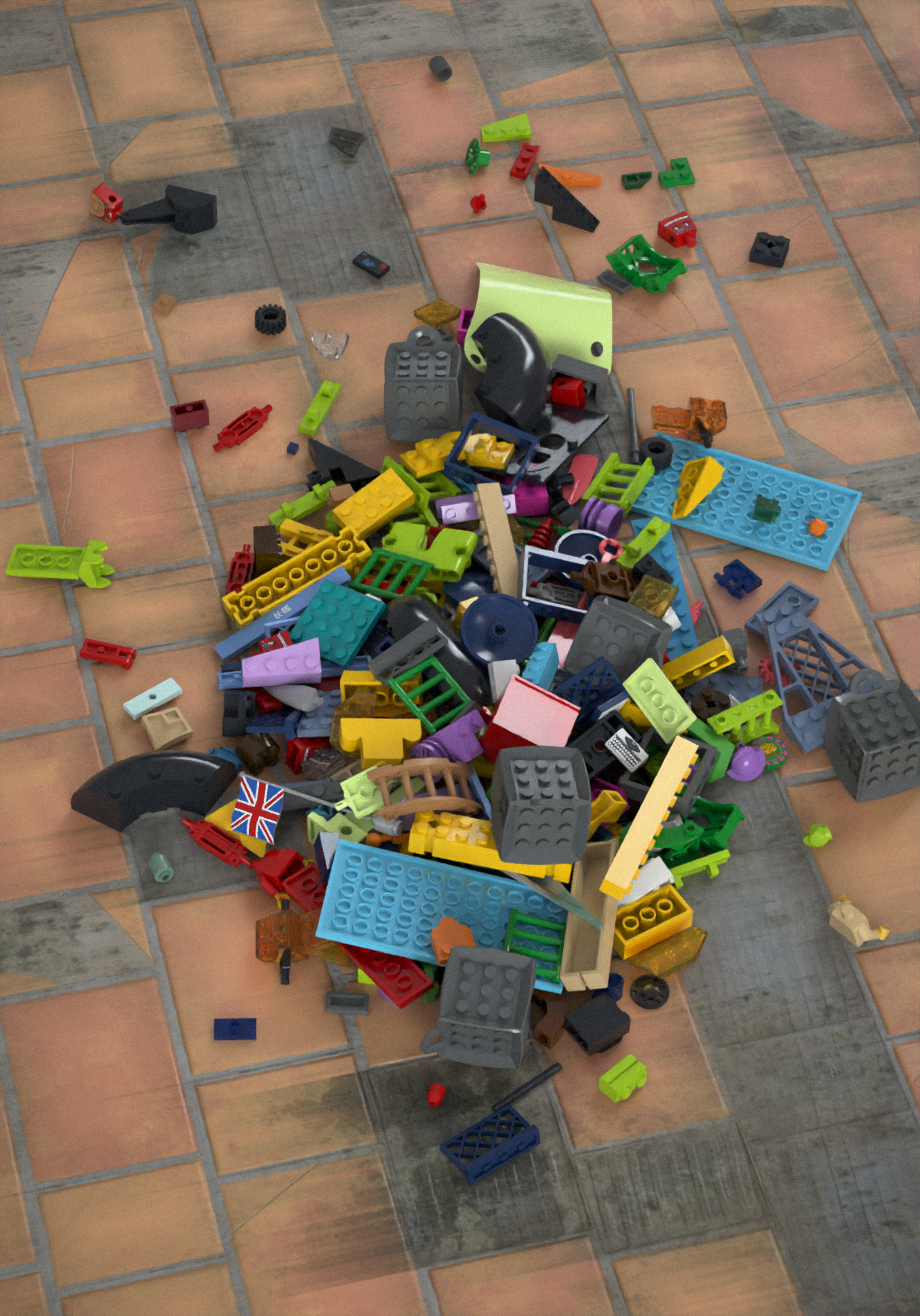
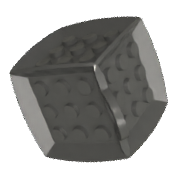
(422, 388)
(621, 635)
(875, 737)
(540, 805)
(483, 1008)

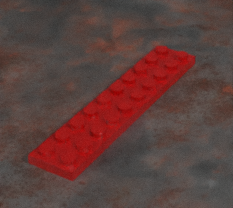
(391, 973)

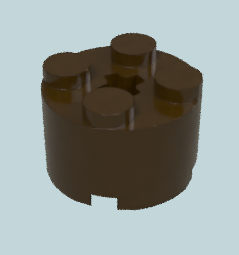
(709, 703)
(258, 752)

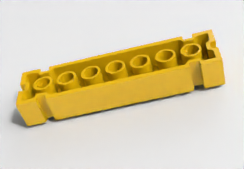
(296, 575)
(472, 843)

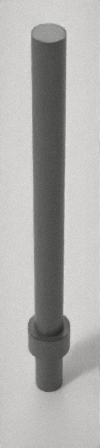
(635, 449)

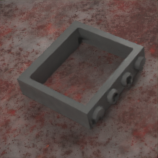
(682, 805)

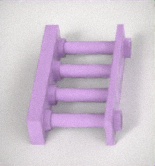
(462, 508)

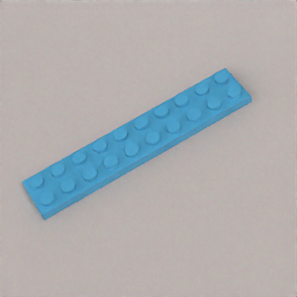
(664, 553)

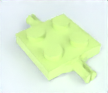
(362, 794)

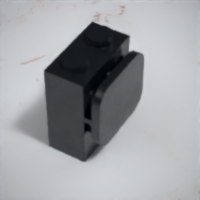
(597, 1024)

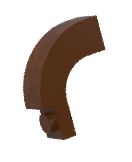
(551, 1027)

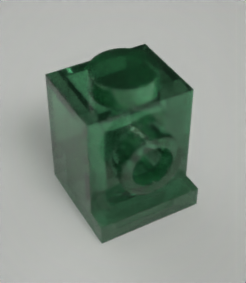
(766, 510)

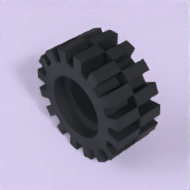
(270, 326)

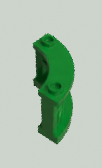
(654, 282)
(721, 818)
(682, 839)

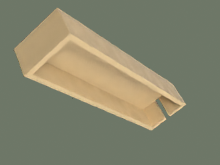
(586, 947)

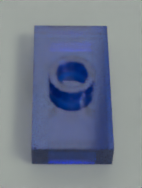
(235, 1029)

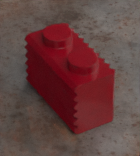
(189, 415)

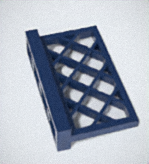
(602, 694)
(282, 721)
(500, 1152)

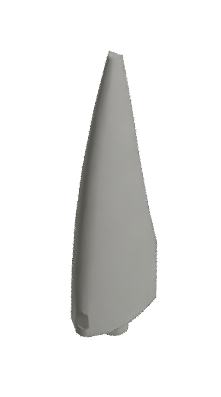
(296, 696)

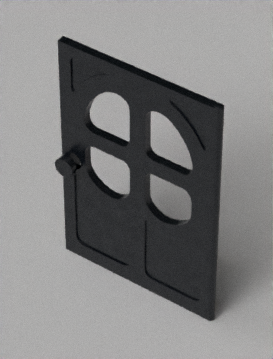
(561, 421)

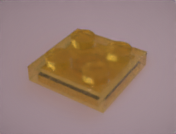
(437, 313)
(654, 596)

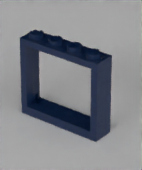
(497, 429)
(556, 562)

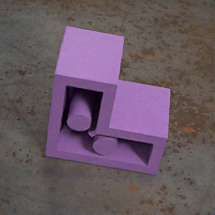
(460, 737)

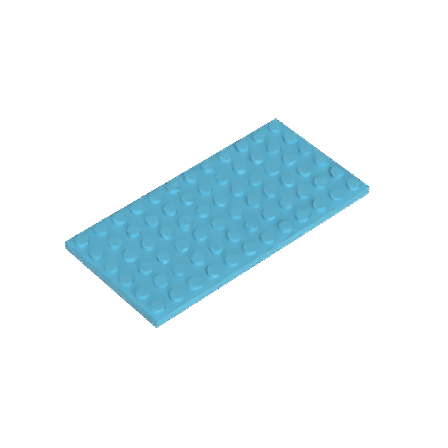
(730, 505)
(398, 899)

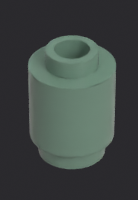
(160, 867)

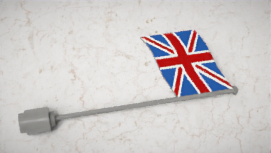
(262, 803)

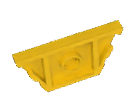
(223, 818)

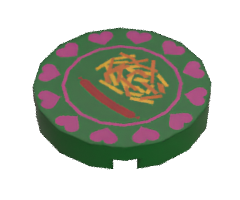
(774, 750)

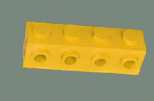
(699, 663)

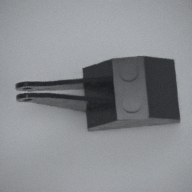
(183, 208)

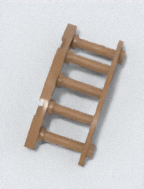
(426, 767)

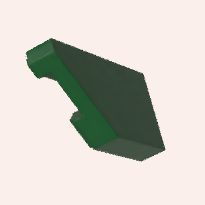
(636, 180)

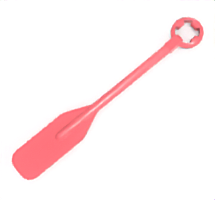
(583, 470)
(565, 631)

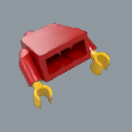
(275, 868)

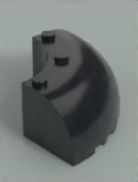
(516, 371)
(410, 612)
(153, 784)

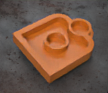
(447, 935)

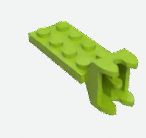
(61, 563)

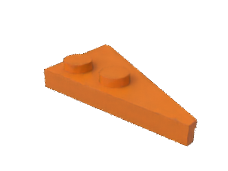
(571, 178)

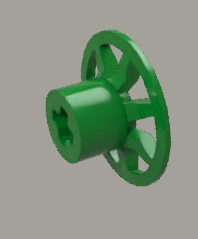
(478, 156)

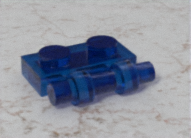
(741, 575)

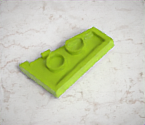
(506, 130)

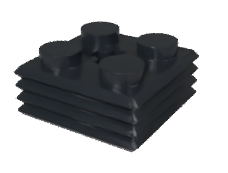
(769, 250)

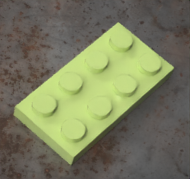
(659, 701)

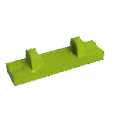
(319, 408)
(302, 506)
(643, 543)
(706, 863)

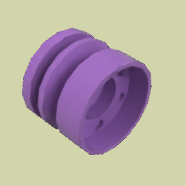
(601, 518)
(431, 748)

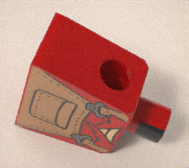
(106, 204)

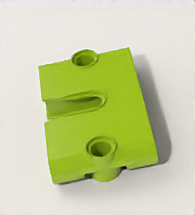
(448, 552)

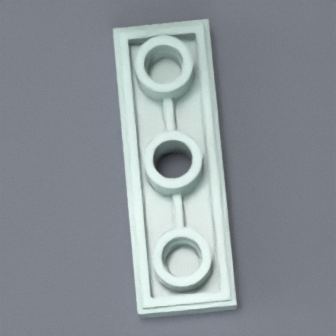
(152, 698)

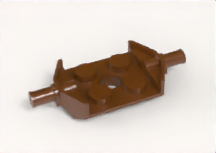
(606, 580)

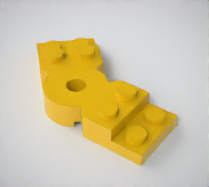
(479, 451)

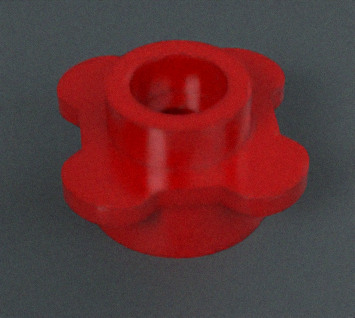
(478, 203)

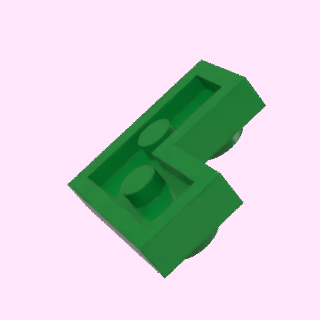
(680, 174)

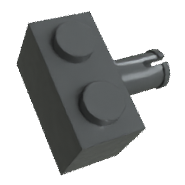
(738, 643)

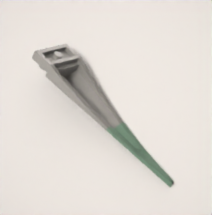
(557, 893)

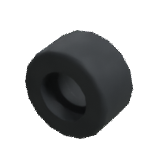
(659, 451)

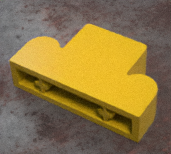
(379, 739)

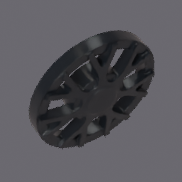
(649, 991)

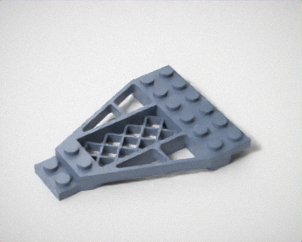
(780, 627)

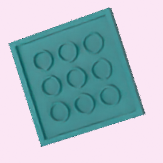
(339, 621)

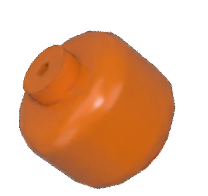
(817, 527)

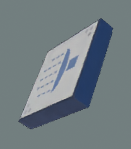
(605, 708)

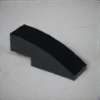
(564, 512)

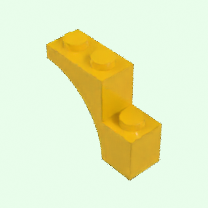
(606, 808)

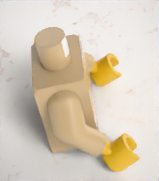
(853, 923)

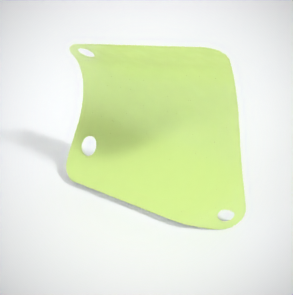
(560, 312)

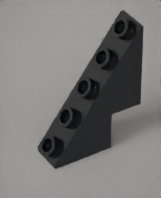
(565, 206)
(341, 466)

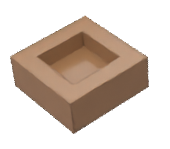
(165, 303)

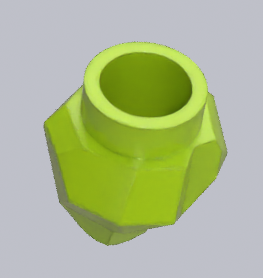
(817, 835)

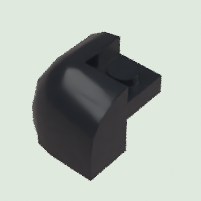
(238, 711)

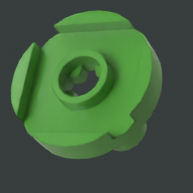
(429, 969)

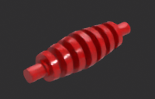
(542, 535)

